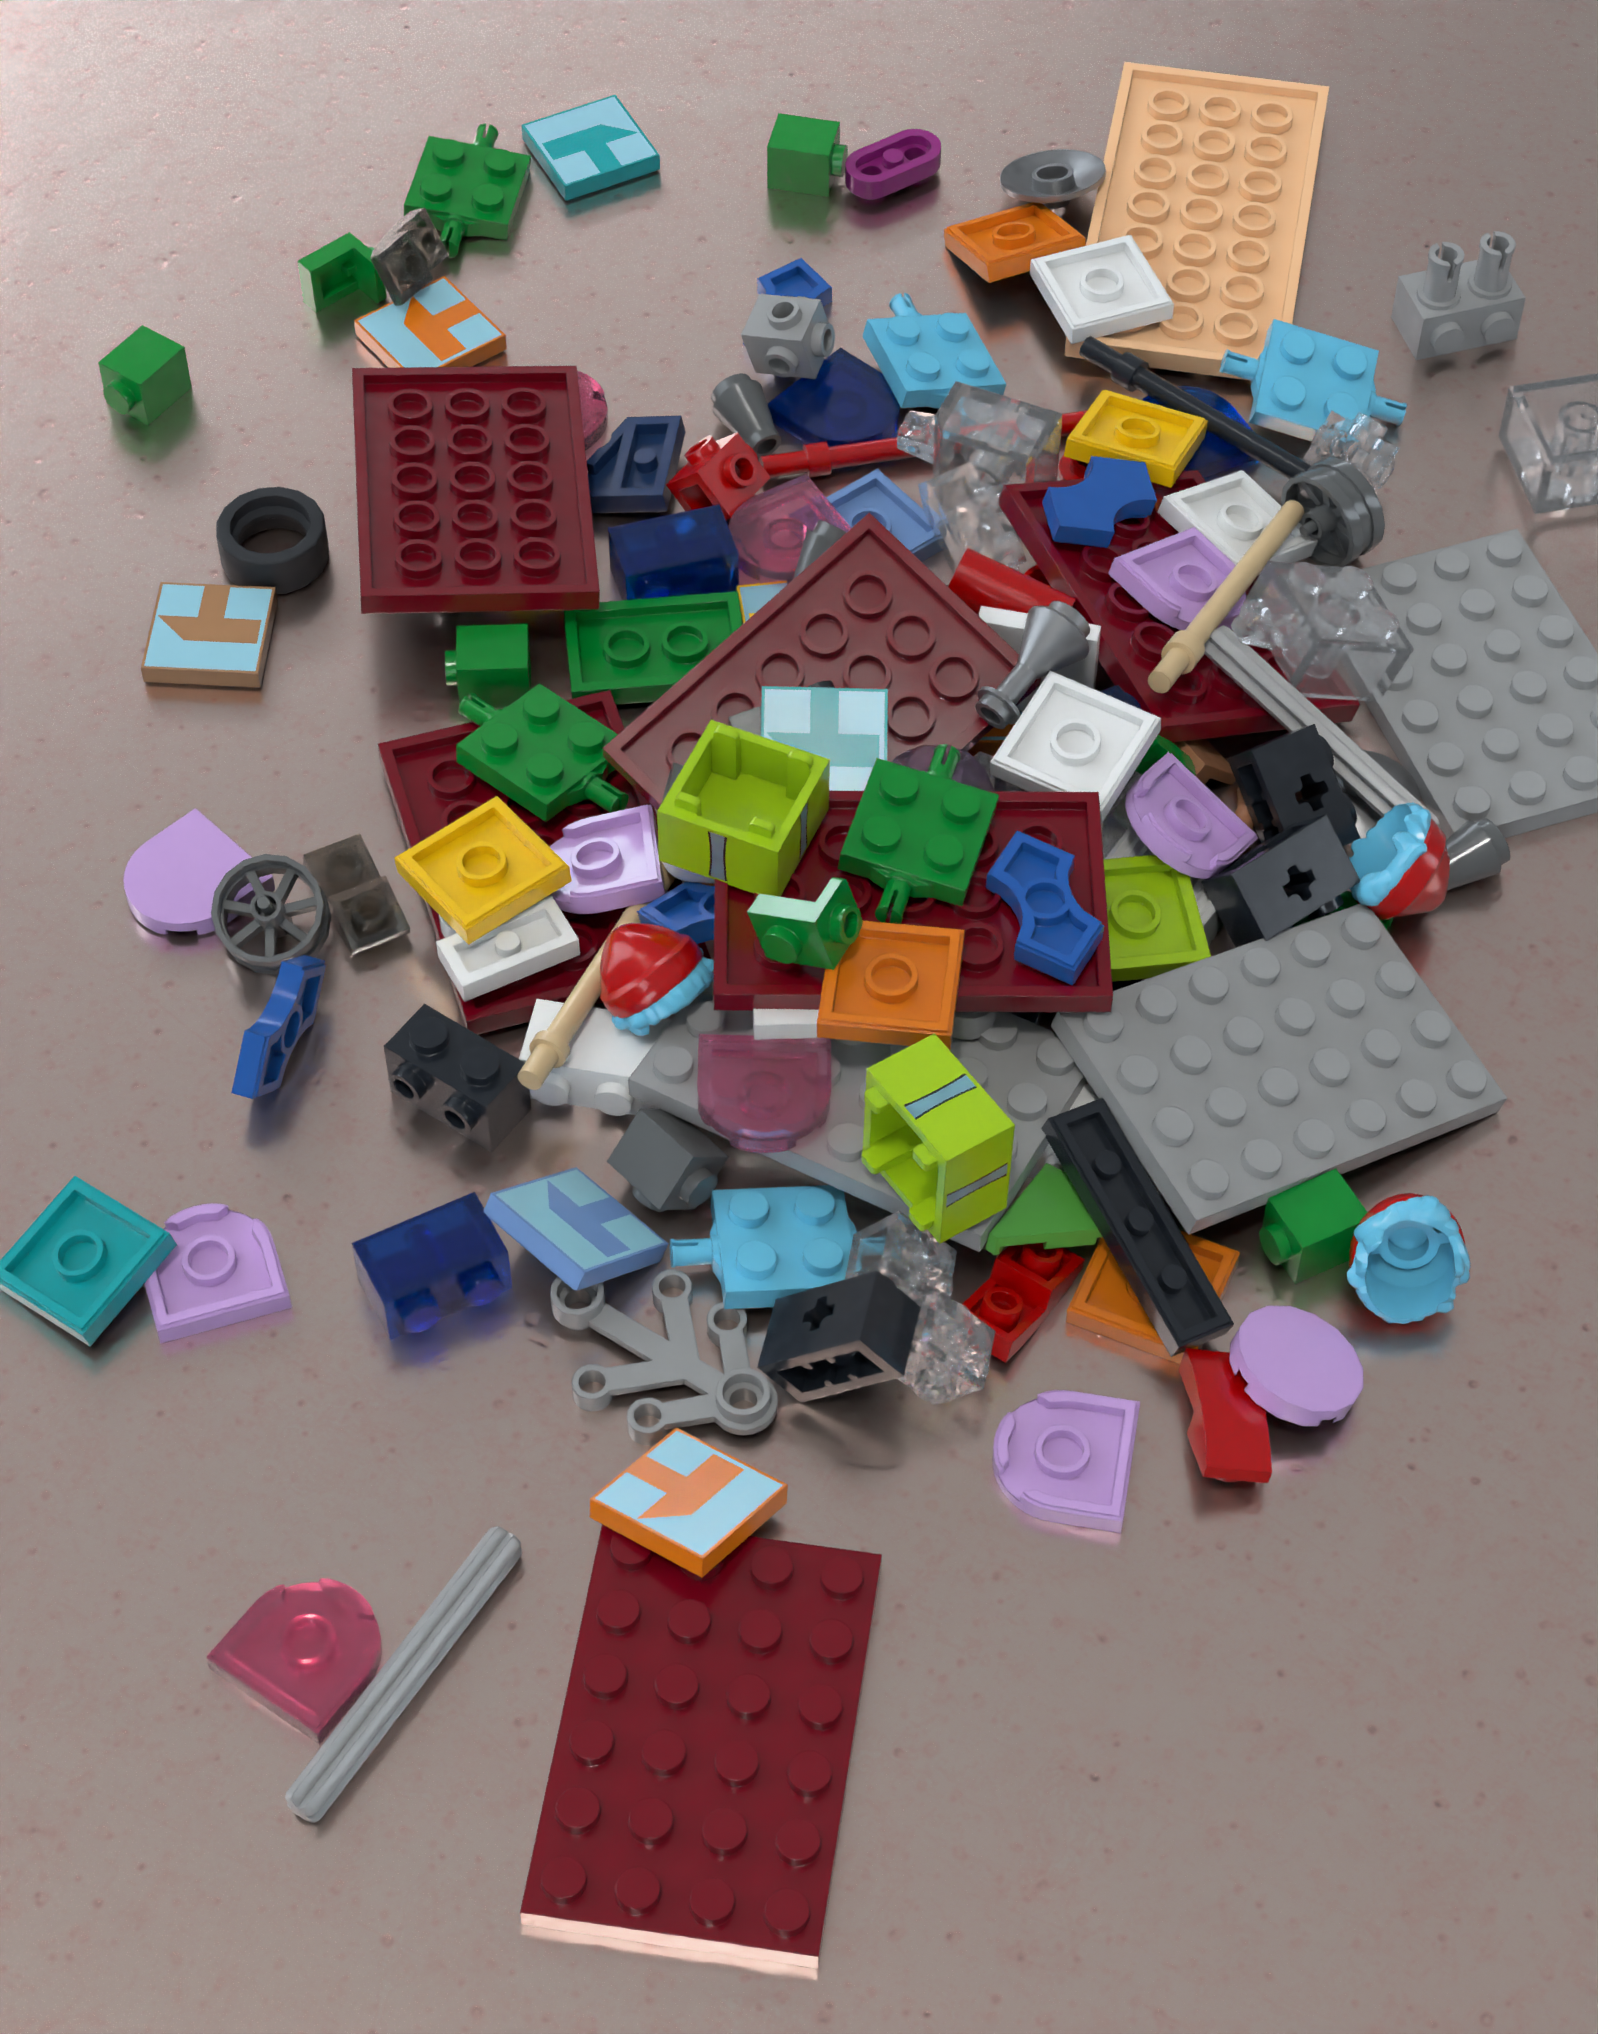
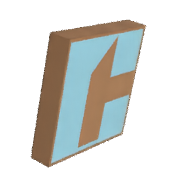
(209, 634)

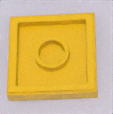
(1139, 432)
(483, 869)

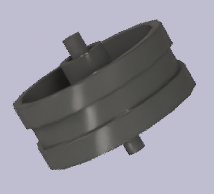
(1338, 511)
(270, 912)

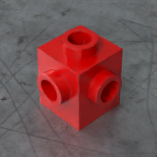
(718, 473)

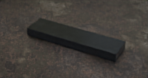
(1137, 1227)

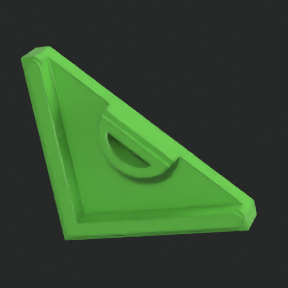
(1046, 1214)

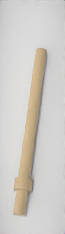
(1187, 646)

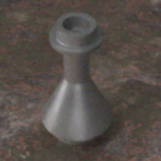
(1050, 642)

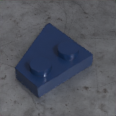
(636, 465)

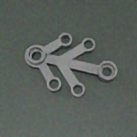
(669, 1362)

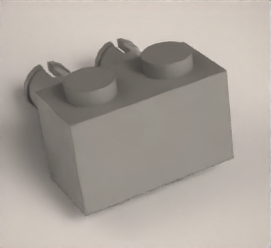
(1460, 303)

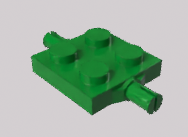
(469, 187)
(540, 752)
(918, 833)

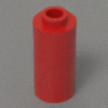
(992, 584)

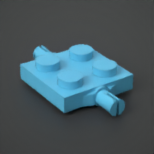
(928, 354)
(1306, 377)
(772, 1242)

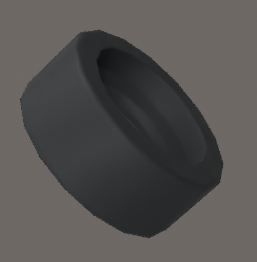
(270, 510)

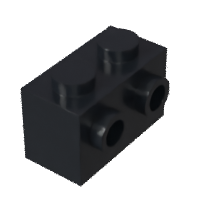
(457, 1077)

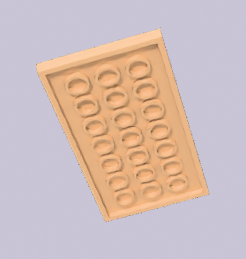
(1219, 201)

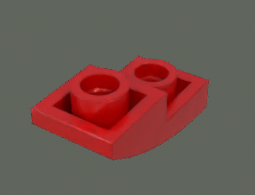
(1022, 1293)
(1227, 1426)

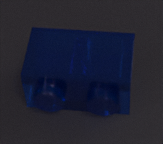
(674, 555)
(432, 1266)

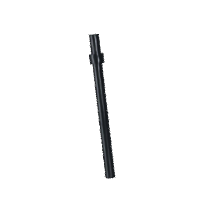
(1134, 375)

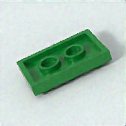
(645, 643)

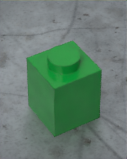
(805, 155)
(145, 375)
(490, 663)
(1311, 1226)

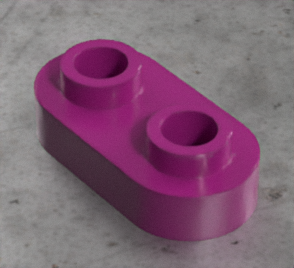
(892, 163)

